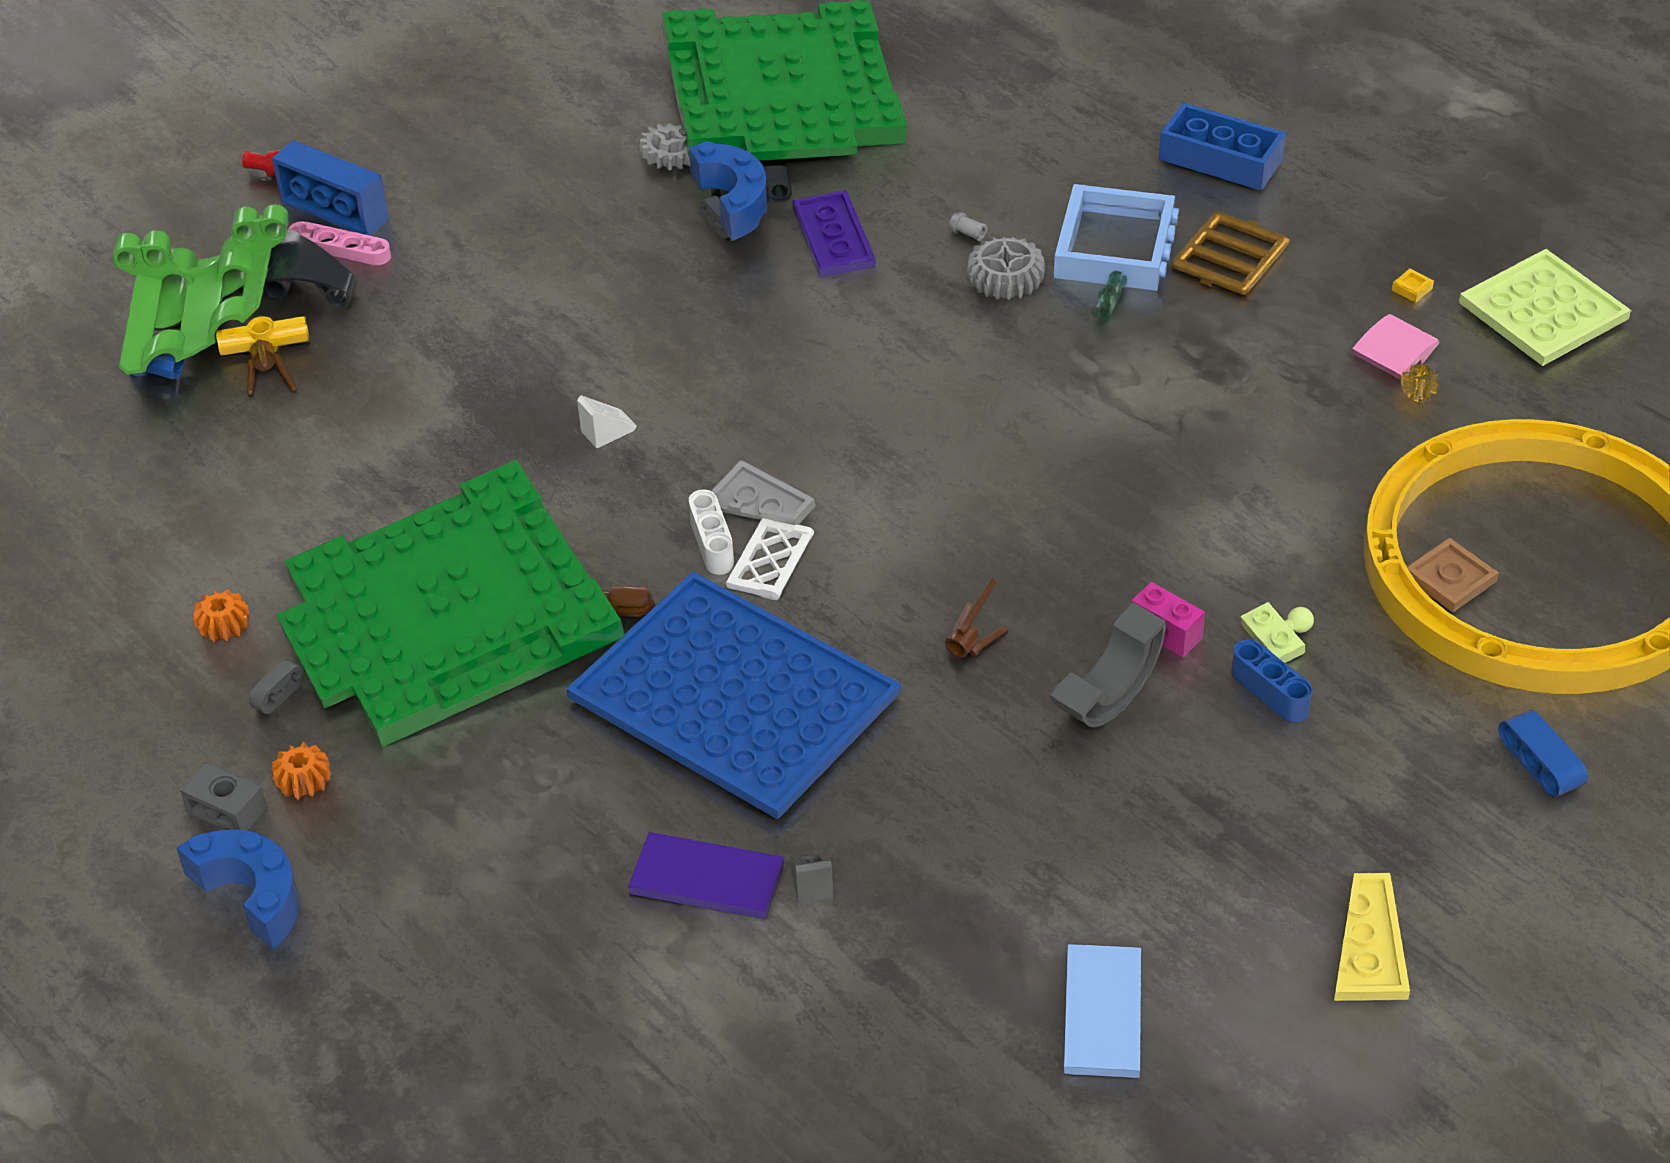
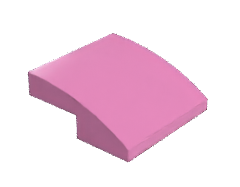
(1394, 346)

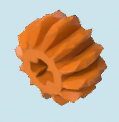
(221, 616)
(301, 771)

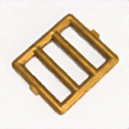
(1253, 273)

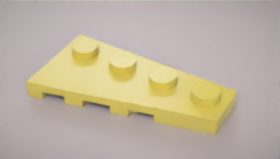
(1372, 944)

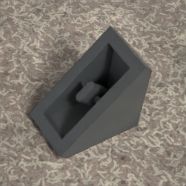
(812, 877)

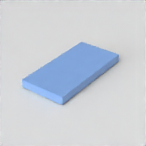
(1103, 1011)

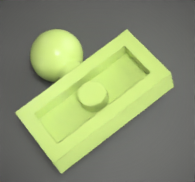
(1276, 634)

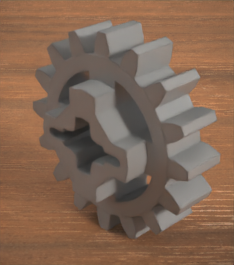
(665, 146)

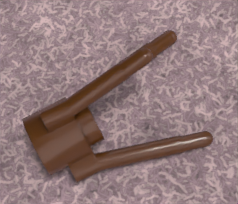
(264, 358)
(964, 636)

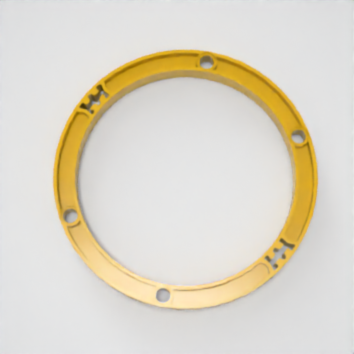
(1460, 643)

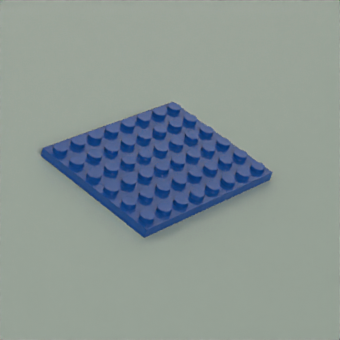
(734, 693)

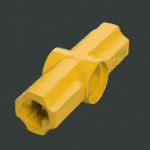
(276, 332)

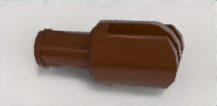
(630, 600)

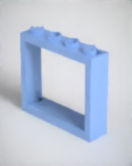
(1111, 201)

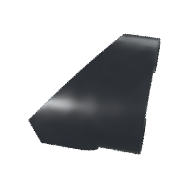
(304, 260)

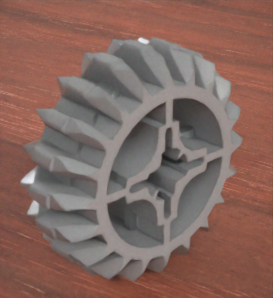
(1005, 267)

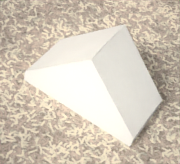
(602, 422)

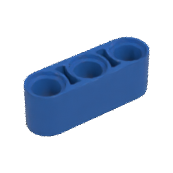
(1271, 680)
(1543, 753)

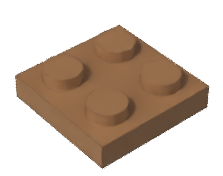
(1452, 574)

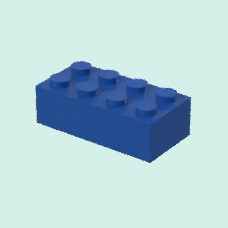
(1222, 146)
(330, 188)

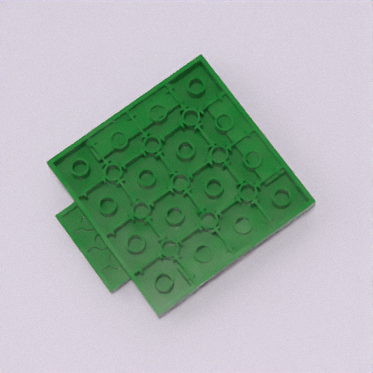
(783, 81)
(444, 607)

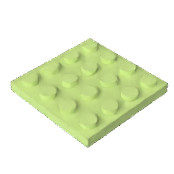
(1544, 306)

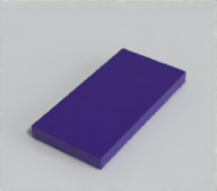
(833, 233)
(706, 875)

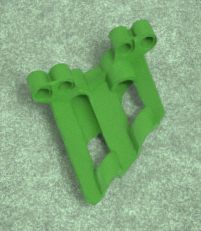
(180, 289)

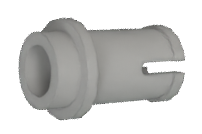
(967, 226)

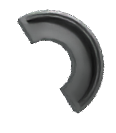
(1117, 672)

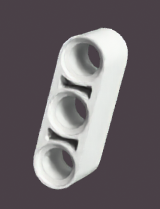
(711, 532)

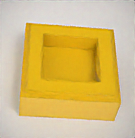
(1412, 285)

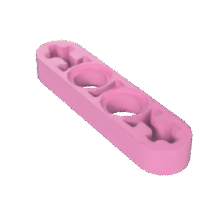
(369, 249)

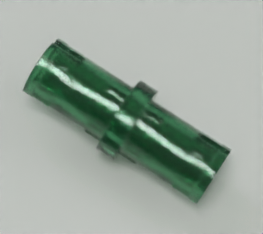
(1109, 296)

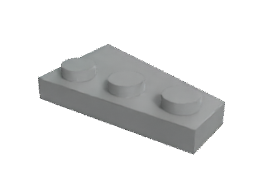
(759, 495)

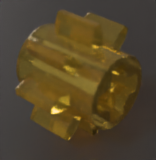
(1419, 382)

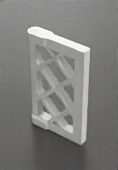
(756, 584)

